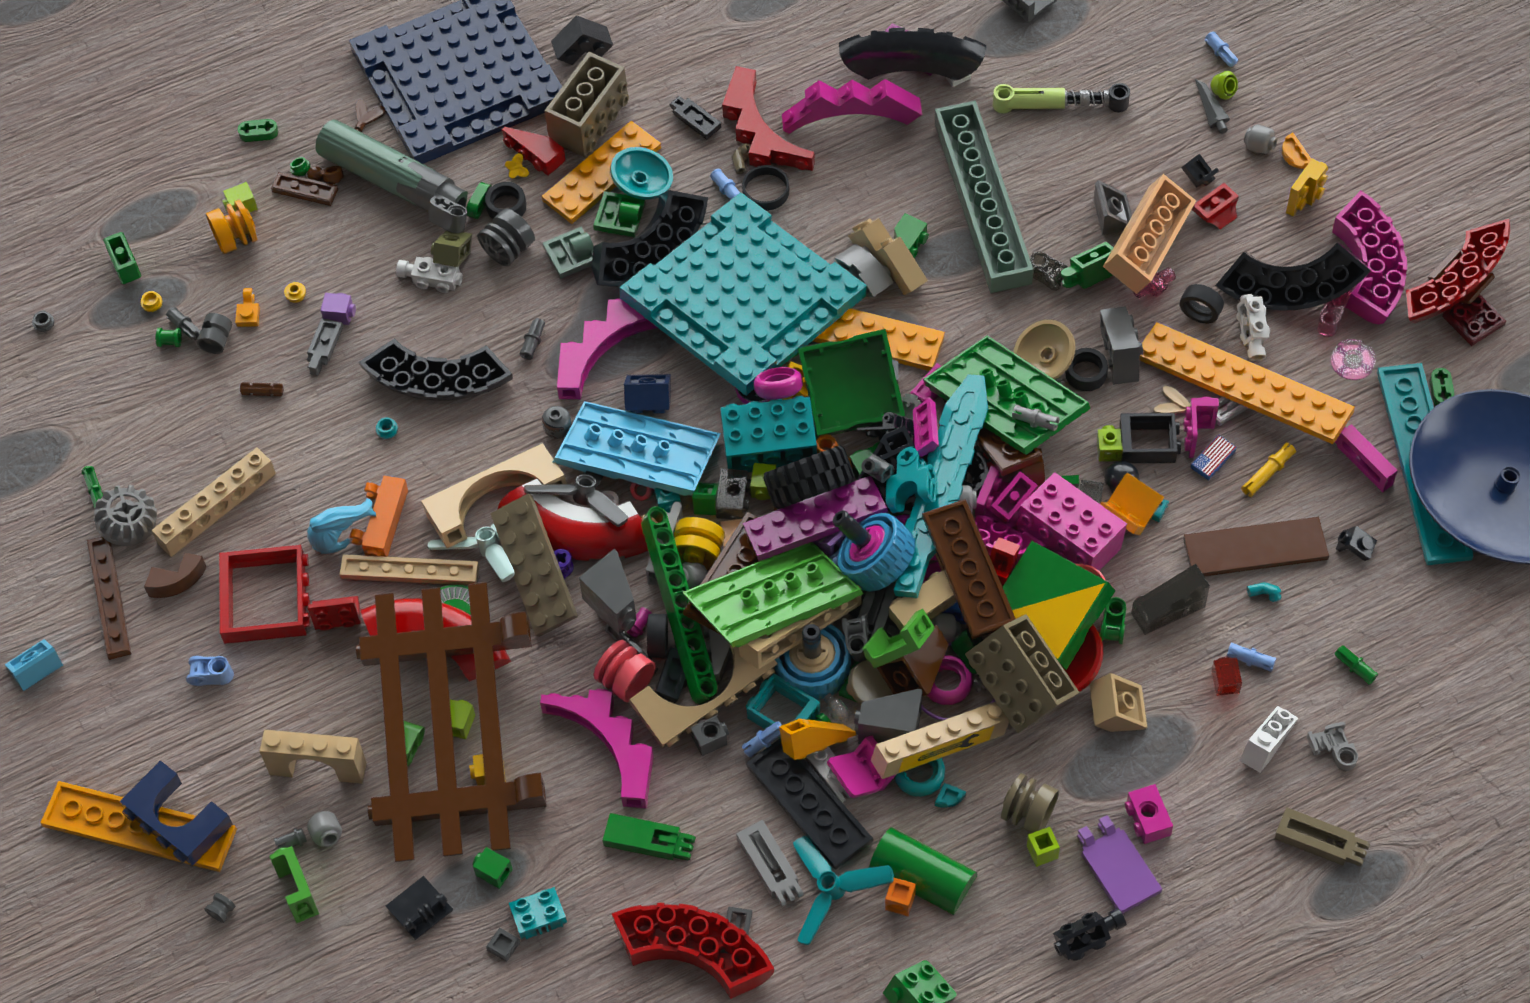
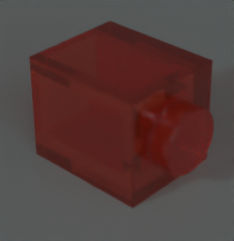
(1226, 676)

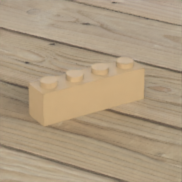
(933, 597)

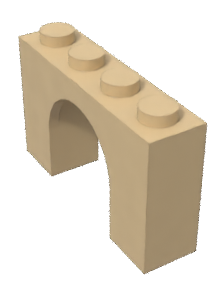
(283, 748)

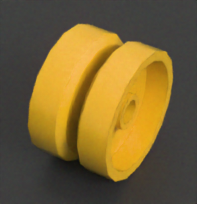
(698, 540)

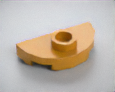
(1294, 152)

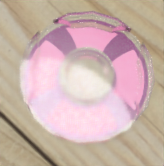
(1353, 359)

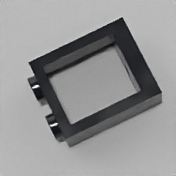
(1149, 421)

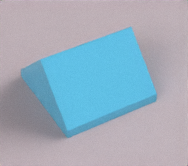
(34, 664)

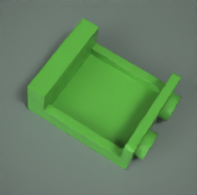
(884, 649)
(301, 902)

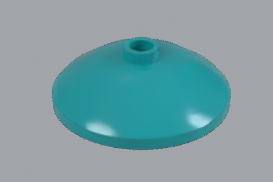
(641, 173)

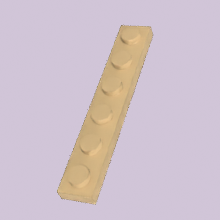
(409, 570)

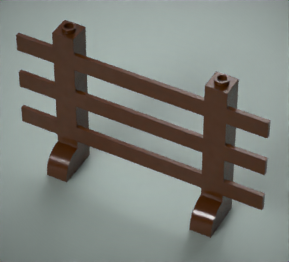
(435, 645)

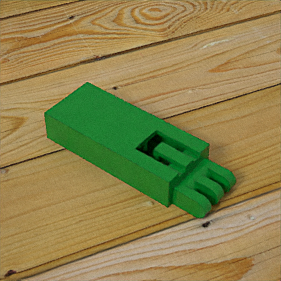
(637, 834)

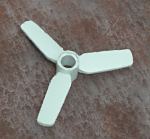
(487, 541)

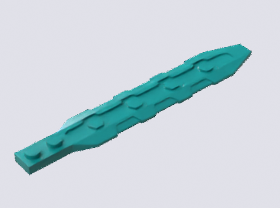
(957, 436)

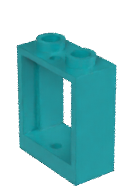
(767, 689)

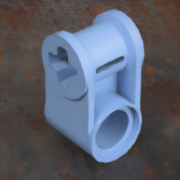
(204, 671)

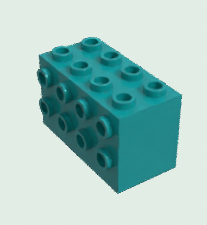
(768, 432)

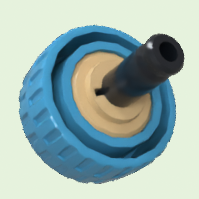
(817, 663)

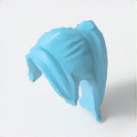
(329, 524)

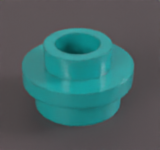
(384, 423)

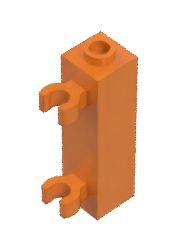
(388, 507)

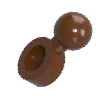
(330, 174)

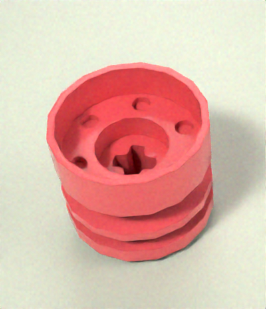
(624, 670)

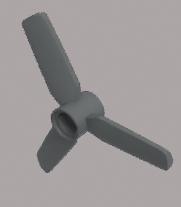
(585, 494)

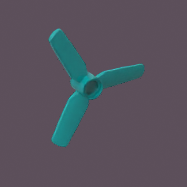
(849, 881)

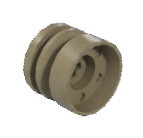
(1027, 803)

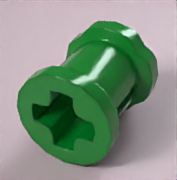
(168, 337)

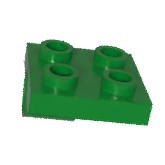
(619, 214)

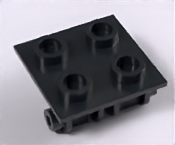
(890, 422)
(419, 907)

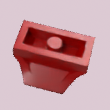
(1218, 206)

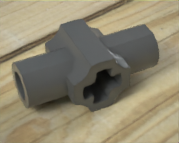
(877, 468)

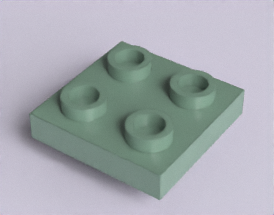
(570, 252)

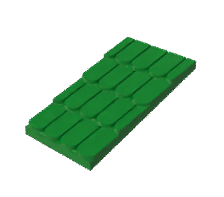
(1009, 383)

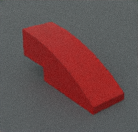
(1004, 558)

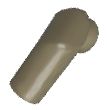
(740, 157)

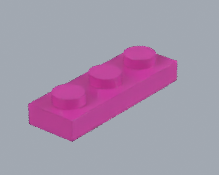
(925, 427)

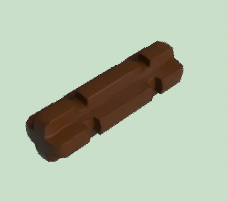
(261, 389)

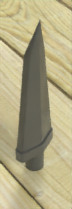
(1215, 113)

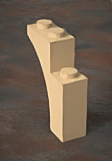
(890, 253)

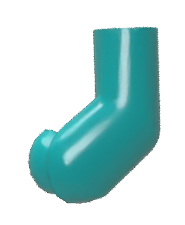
(1265, 588)

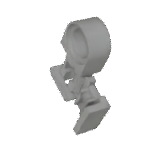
(1333, 739)

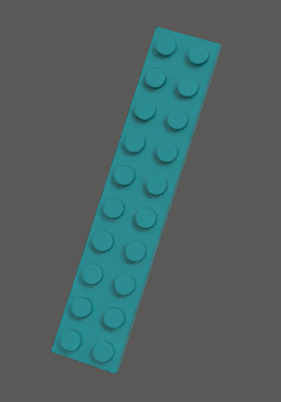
(1407, 404)

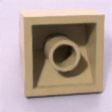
(1117, 704)

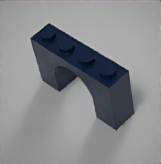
(186, 841)

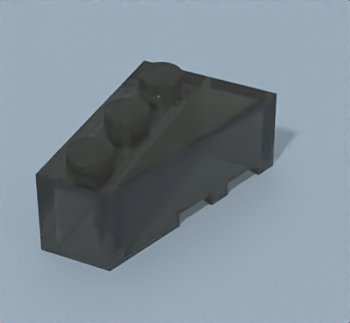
(1171, 600)

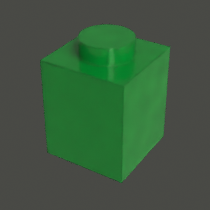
(492, 867)

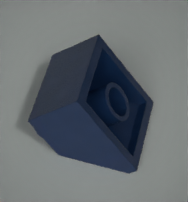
(647, 393)

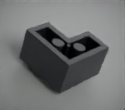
(580, 37)

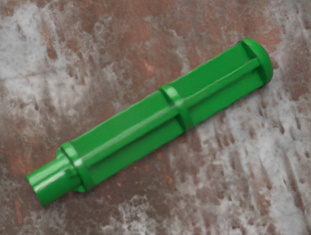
(92, 483)

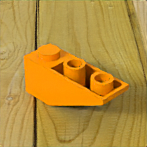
(808, 736)

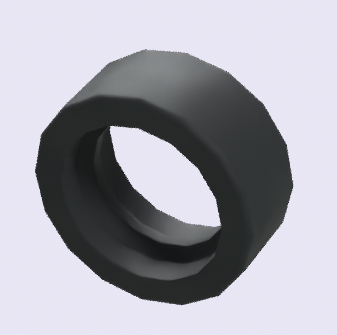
(502, 189)
(1206, 296)
(1087, 384)
(657, 635)

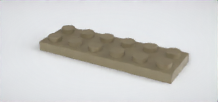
(534, 565)

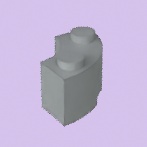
(866, 268)

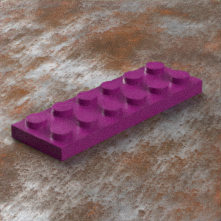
(812, 518)

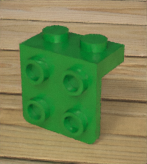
(919, 985)

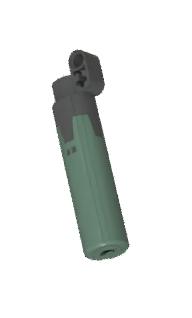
(395, 173)

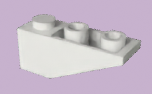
(1268, 739)

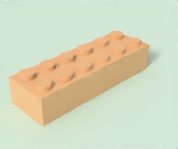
(1149, 234)

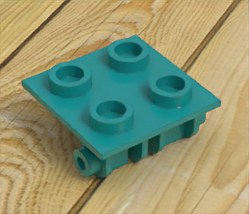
(536, 912)

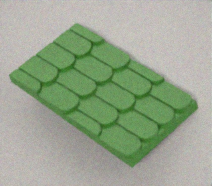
(772, 594)

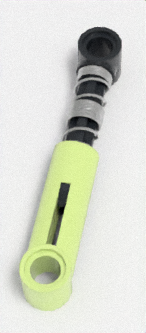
(1008, 98)

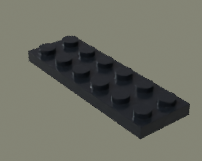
(810, 804)

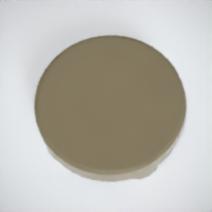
(866, 683)

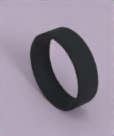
(767, 170)

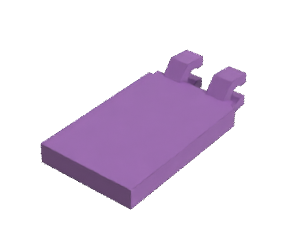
(1118, 866)

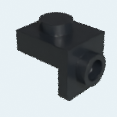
(1199, 171)
(1357, 542)

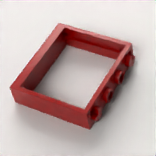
(262, 557)

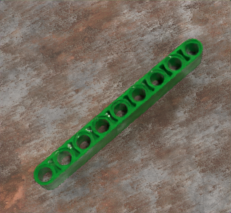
(672, 594)

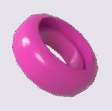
(778, 383)
(961, 692)

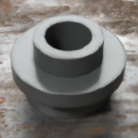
(41, 317)

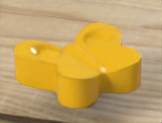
(516, 168)

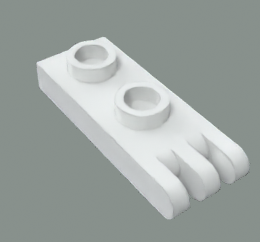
(818, 761)

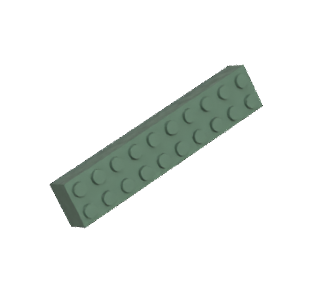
(983, 197)

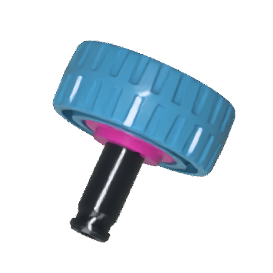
(874, 549)

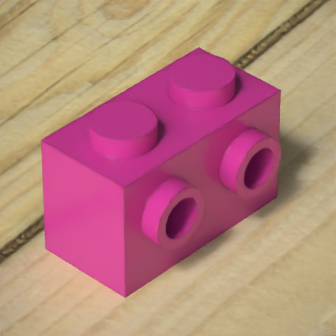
(1008, 503)

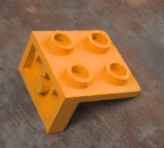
(1133, 503)

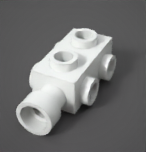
(426, 273)
(1254, 325)

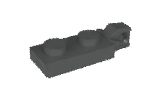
(323, 344)

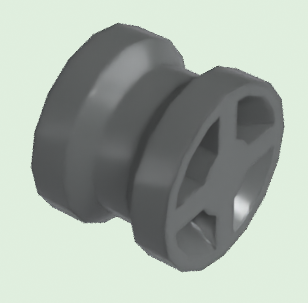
(220, 907)

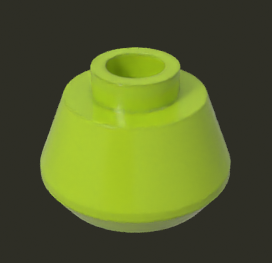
(1224, 85)

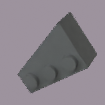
(1122, 344)

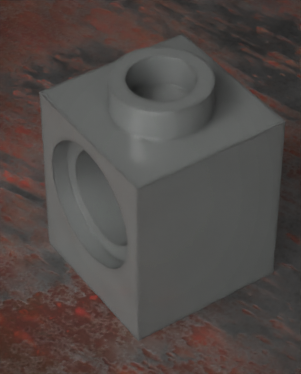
(709, 744)

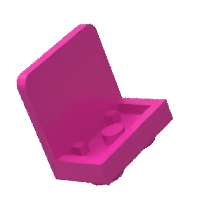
(1199, 415)
(857, 771)

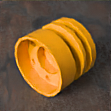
(231, 226)

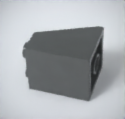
(608, 593)
(889, 716)

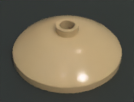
(1043, 340)

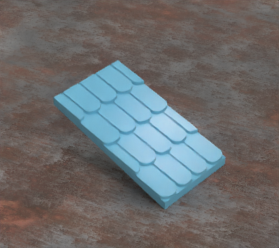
(637, 448)

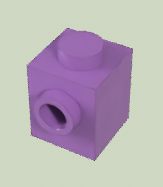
(338, 308)

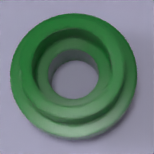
(299, 166)

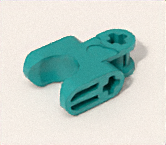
(911, 478)

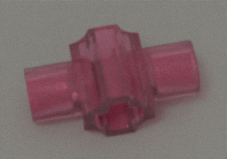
(1158, 284)

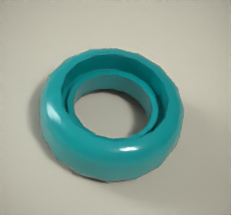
(924, 788)

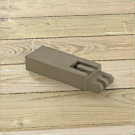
(1311, 836)

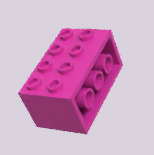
(1071, 523)

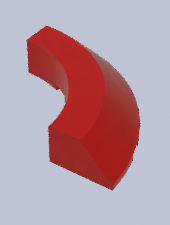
(1480, 255)

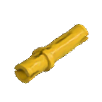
(1274, 464)

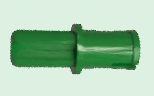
(1356, 664)

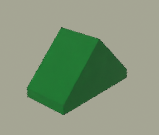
(705, 498)

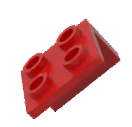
(335, 612)

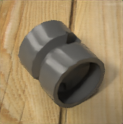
(214, 333)

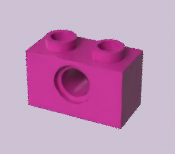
(1148, 800)

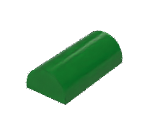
(935, 875)

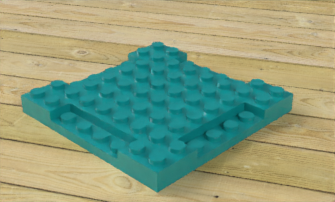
(742, 293)

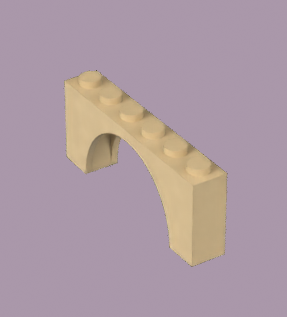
(449, 507)
(669, 720)

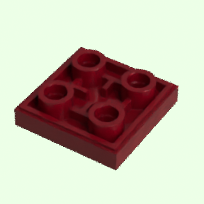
(1474, 320)

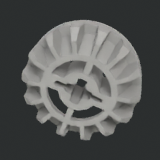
(129, 527)

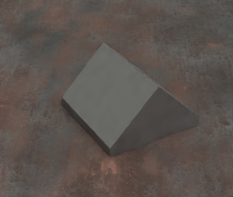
(1111, 208)

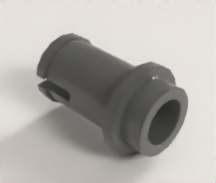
(292, 839)

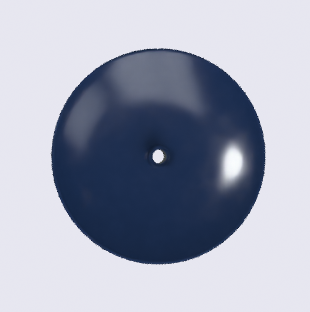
(1475, 471)

